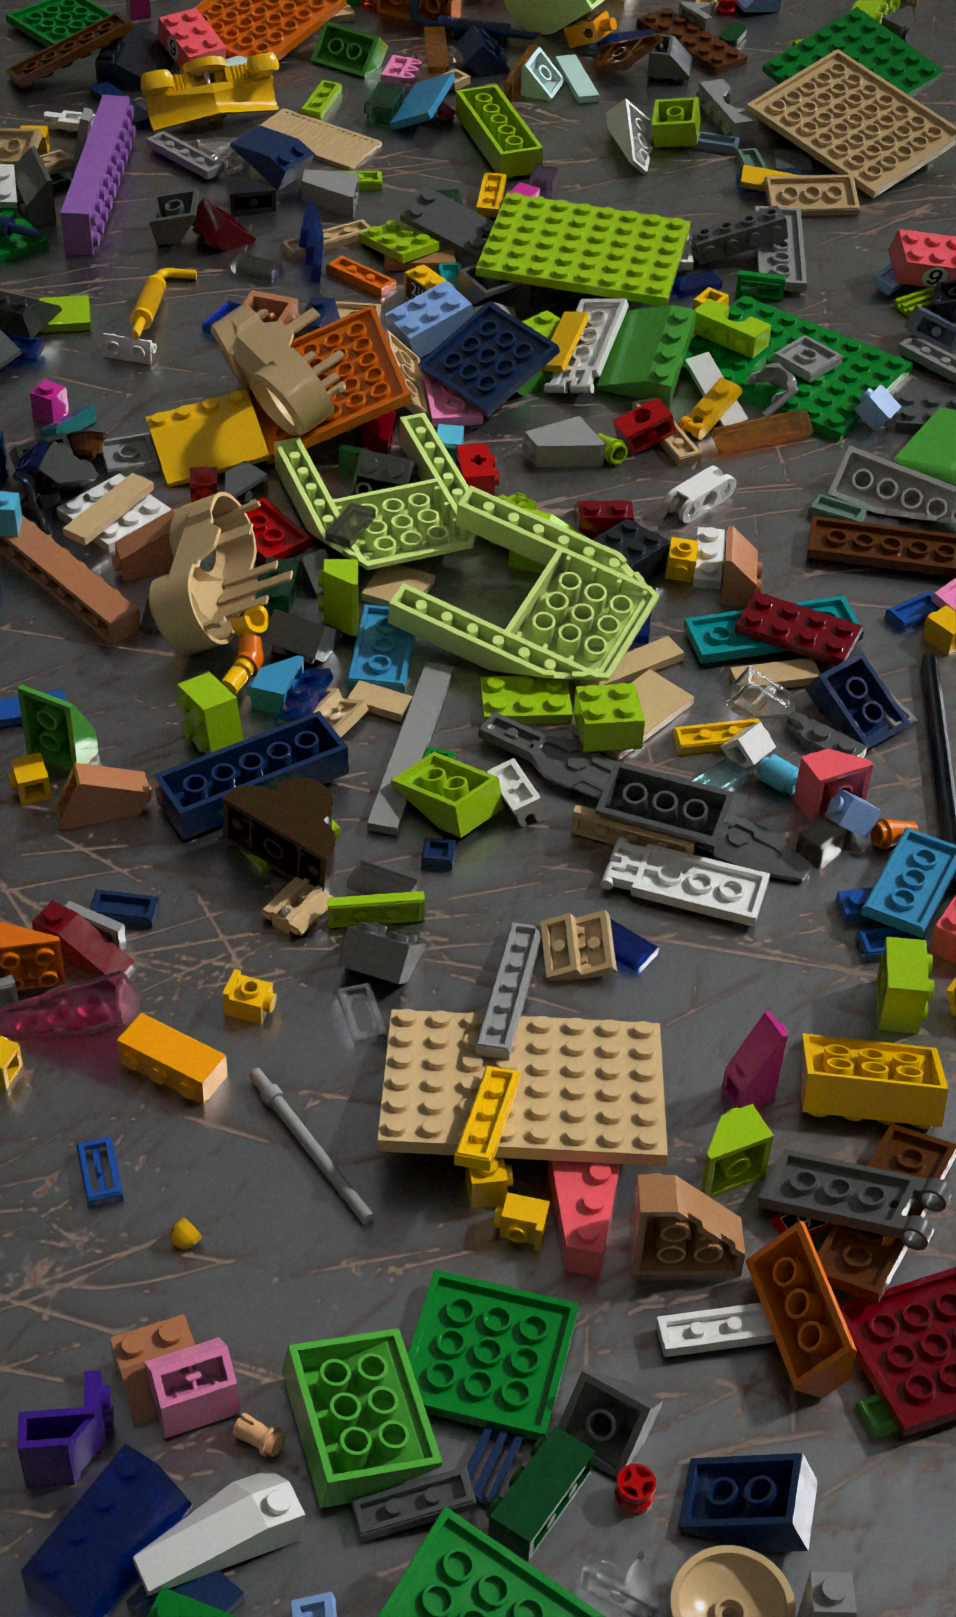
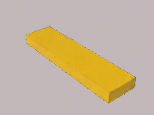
(487, 1118)

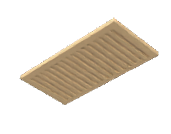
(327, 141)

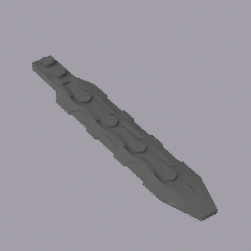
(587, 772)

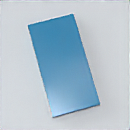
(422, 101)
(380, 651)
(912, 883)

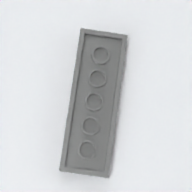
(786, 256)

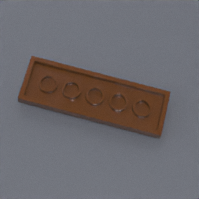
(701, 45)
(69, 49)
(882, 546)
(864, 1260)

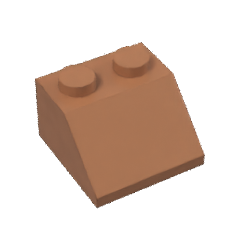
(739, 570)
(140, 1345)

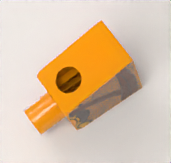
(596, 25)

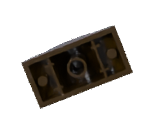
(285, 828)

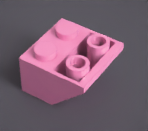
(193, 1387)

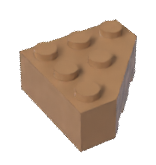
(682, 1231)

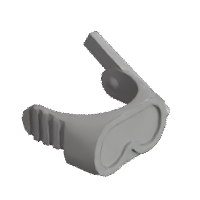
(778, 375)

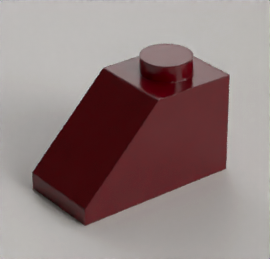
(379, 433)

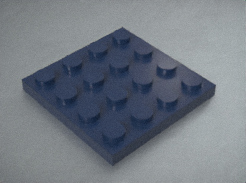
(488, 358)

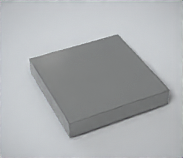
(807, 358)
(129, 455)

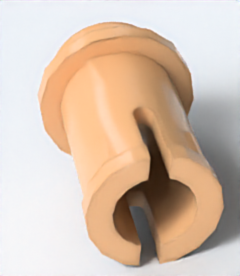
(259, 1435)

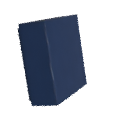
(438, 853)

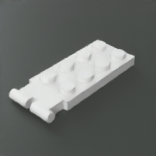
(592, 348)
(687, 881)

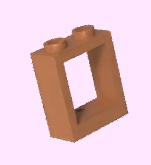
(279, 307)

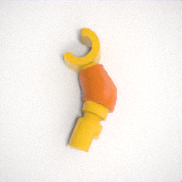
(249, 648)

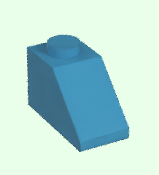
(275, 684)

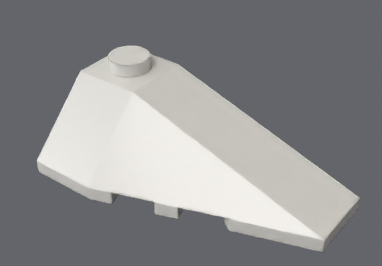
(631, 132)
(227, 1529)

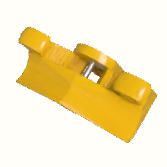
(209, 90)

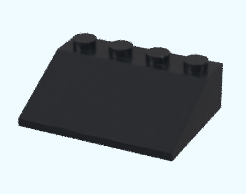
(130, 57)

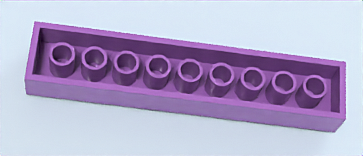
(97, 175)

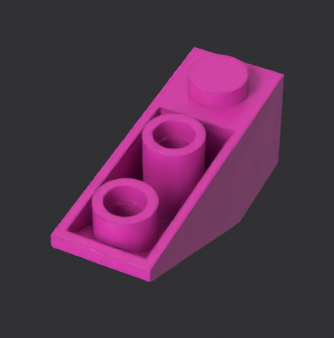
(756, 1066)

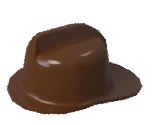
(86, 443)

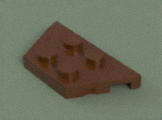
(624, 53)

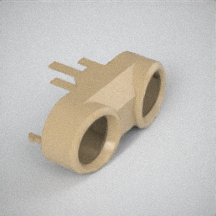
(276, 372)
(196, 605)

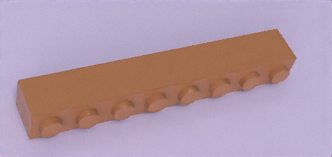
(71, 583)

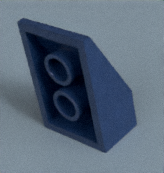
(274, 155)
(841, 700)
(751, 1501)

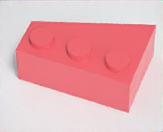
(583, 1211)

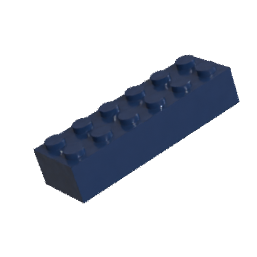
(299, 749)

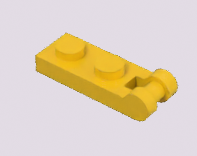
(710, 408)

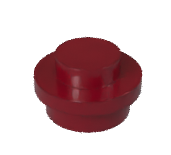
(446, 111)

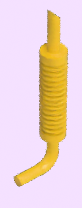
(151, 296)

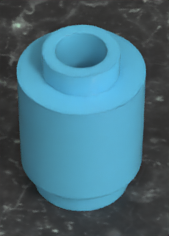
(778, 774)

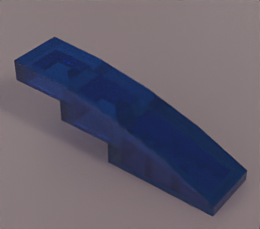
(312, 240)

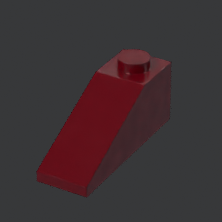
(81, 942)

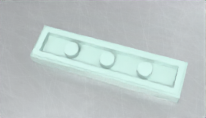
(577, 79)

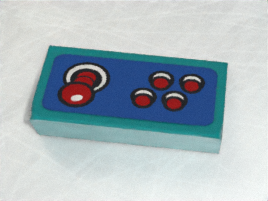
(72, 422)

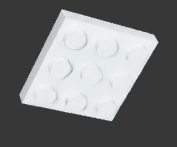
(138, 516)

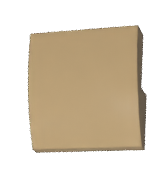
(340, 712)
(578, 946)

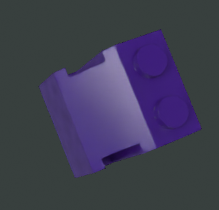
(62, 1442)

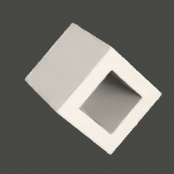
(749, 745)

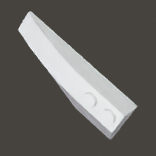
(892, 489)

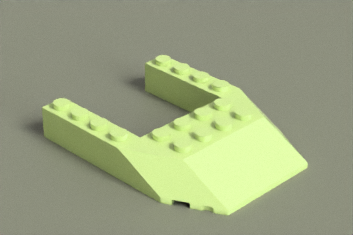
(410, 518)
(571, 621)

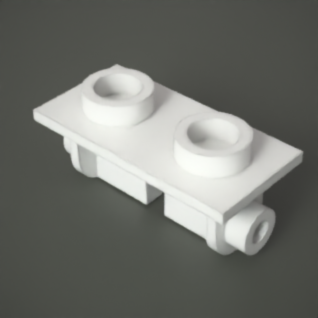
(128, 348)

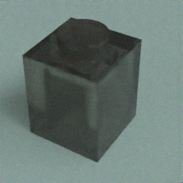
(820, 841)

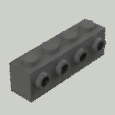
(738, 235)

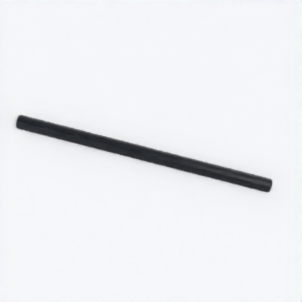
(940, 750)

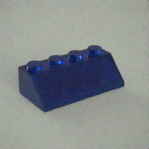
(90, 1554)

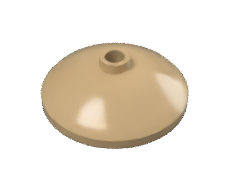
(731, 1583)

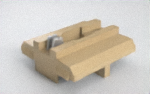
(310, 903)

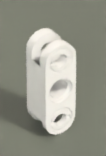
(699, 494)

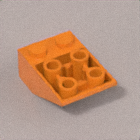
(30, 957)

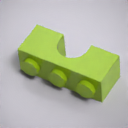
(744, 337)

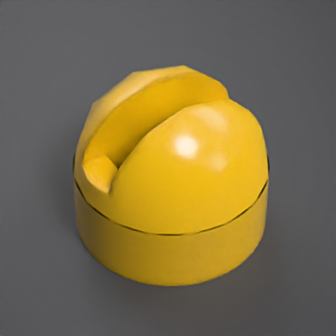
(184, 1234)

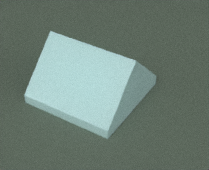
(540, 77)

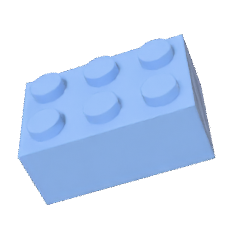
(429, 318)

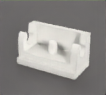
(518, 791)

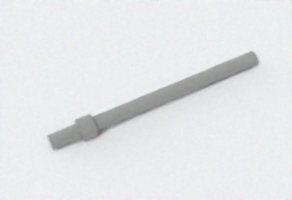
(274, 1099)

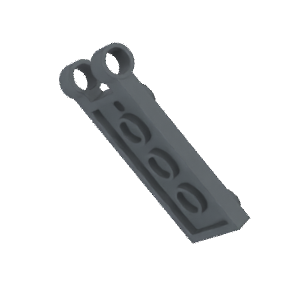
(448, 222)
(854, 1196)

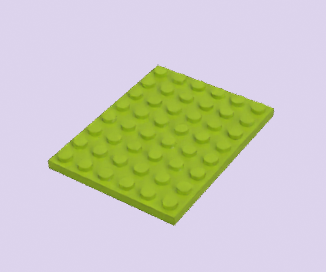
(584, 249)

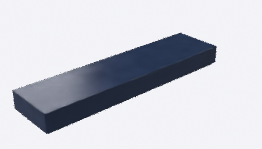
(107, 88)

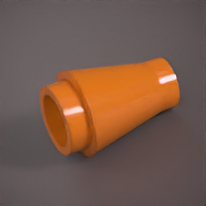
(888, 832)

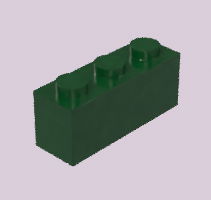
(540, 1492)

